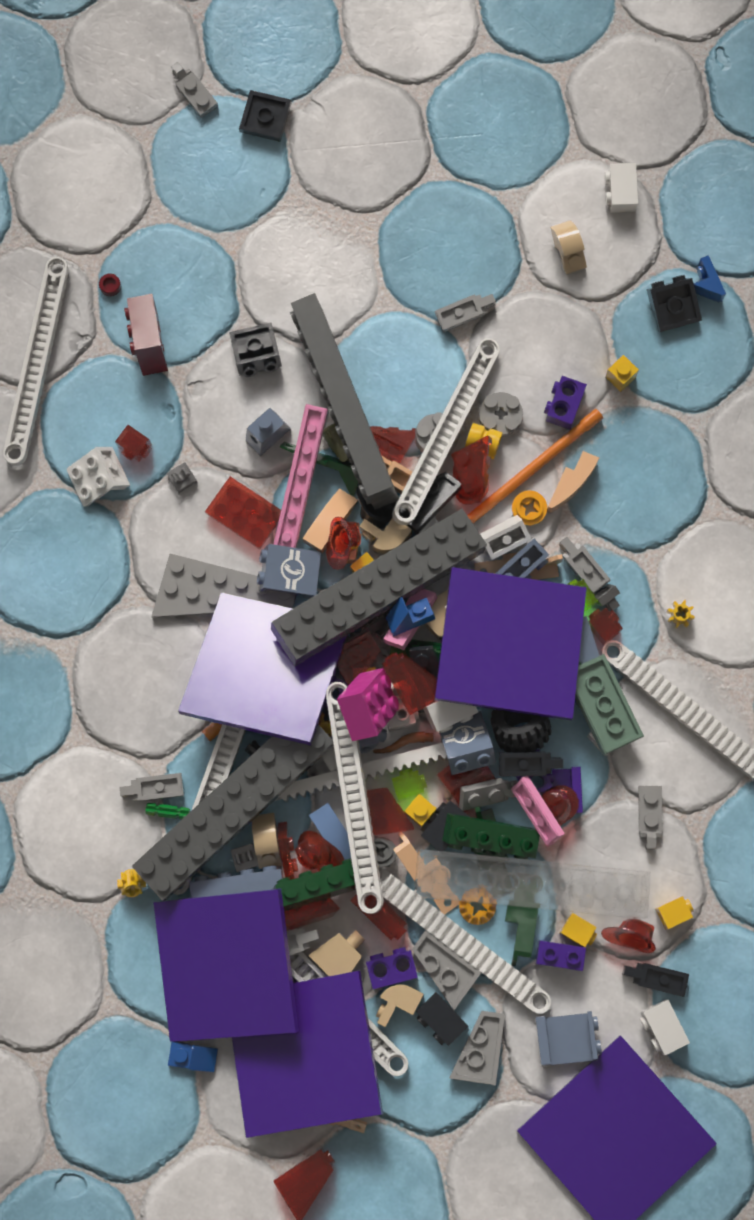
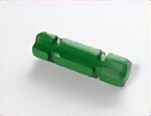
(166, 811)

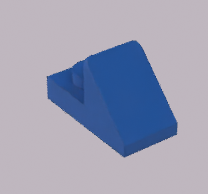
(711, 285)
(404, 618)
(193, 1057)

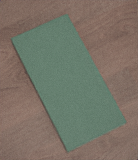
(605, 706)

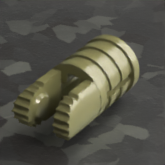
(334, 442)

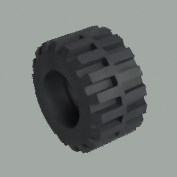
(522, 738)

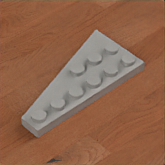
(195, 588)

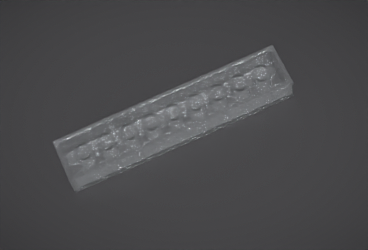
(532, 884)

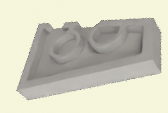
(447, 969)
(482, 1050)

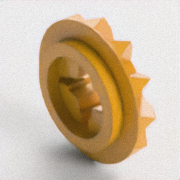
(526, 498)
(480, 917)

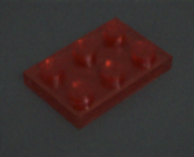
(244, 512)

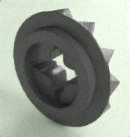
(386, 846)

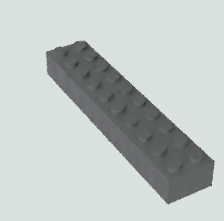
(343, 402)
(377, 587)
(227, 811)

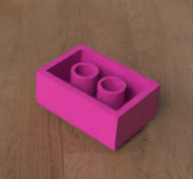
(368, 704)

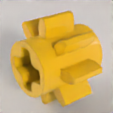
(681, 608)
(131, 883)

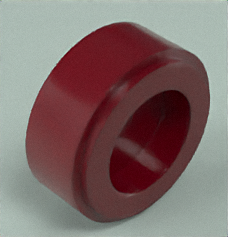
(110, 284)

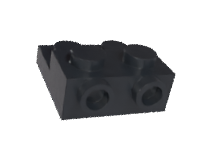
(674, 303)
(255, 350)

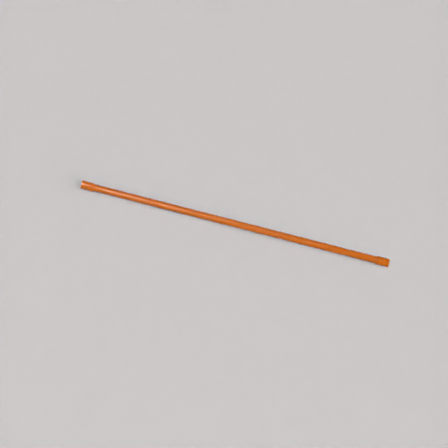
(584, 425)

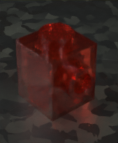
(133, 444)
(604, 625)

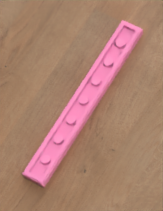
(301, 476)

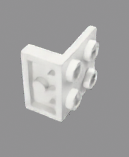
(97, 474)

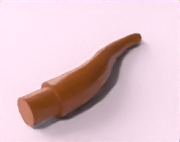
(414, 737)

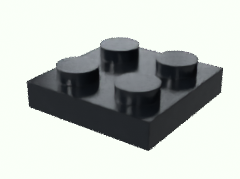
(265, 115)

